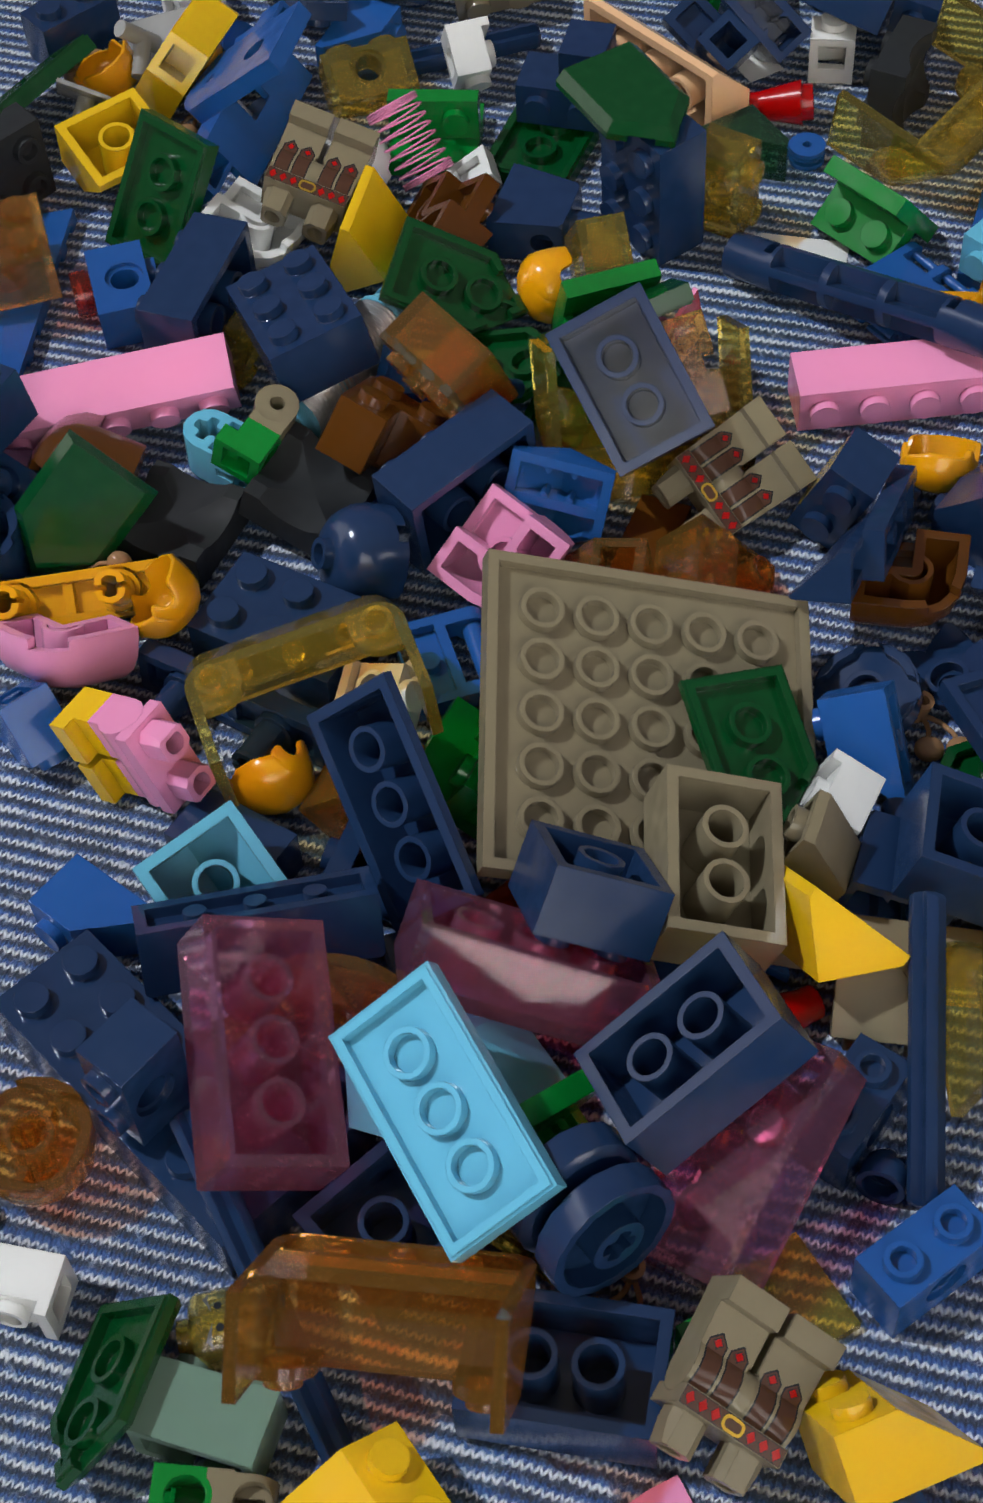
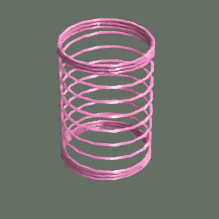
(384, 113)

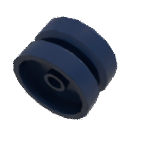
(603, 1217)

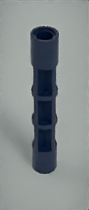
(856, 292)

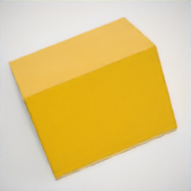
(367, 233)
(830, 939)

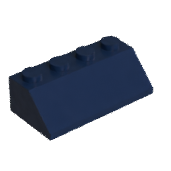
(391, 794)

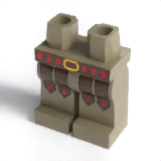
(302, 185)
(713, 473)
(740, 1382)

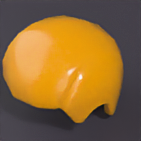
(107, 69)
(540, 281)
(940, 460)
(169, 600)
(275, 781)

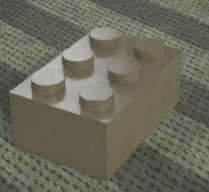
(723, 859)

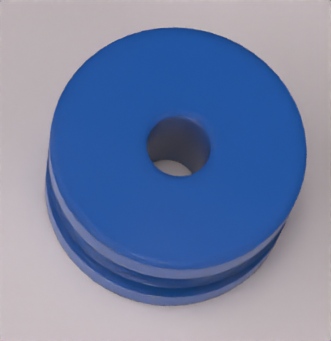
(806, 151)

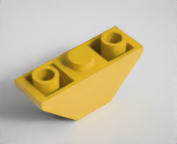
(184, 54)

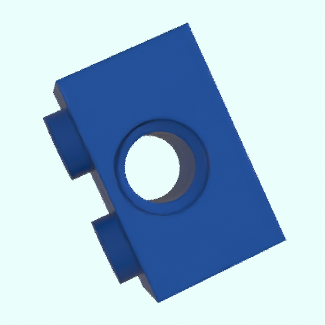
(118, 279)
(920, 1261)

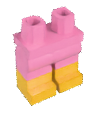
(132, 749)

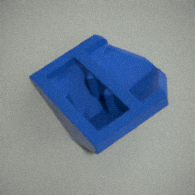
(563, 487)

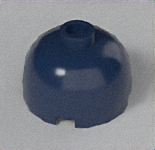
(363, 550)

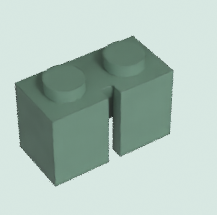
(186, 1419)

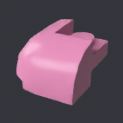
(498, 524)
(69, 653)

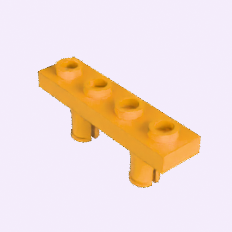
(76, 594)

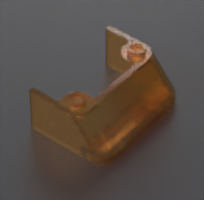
(383, 1312)

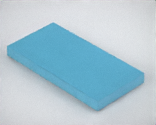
(446, 1112)

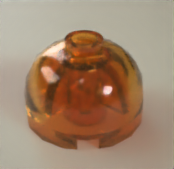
(44, 1142)

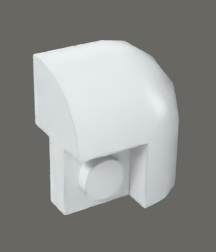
(268, 242)

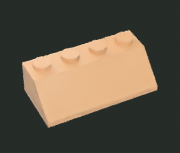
(709, 89)

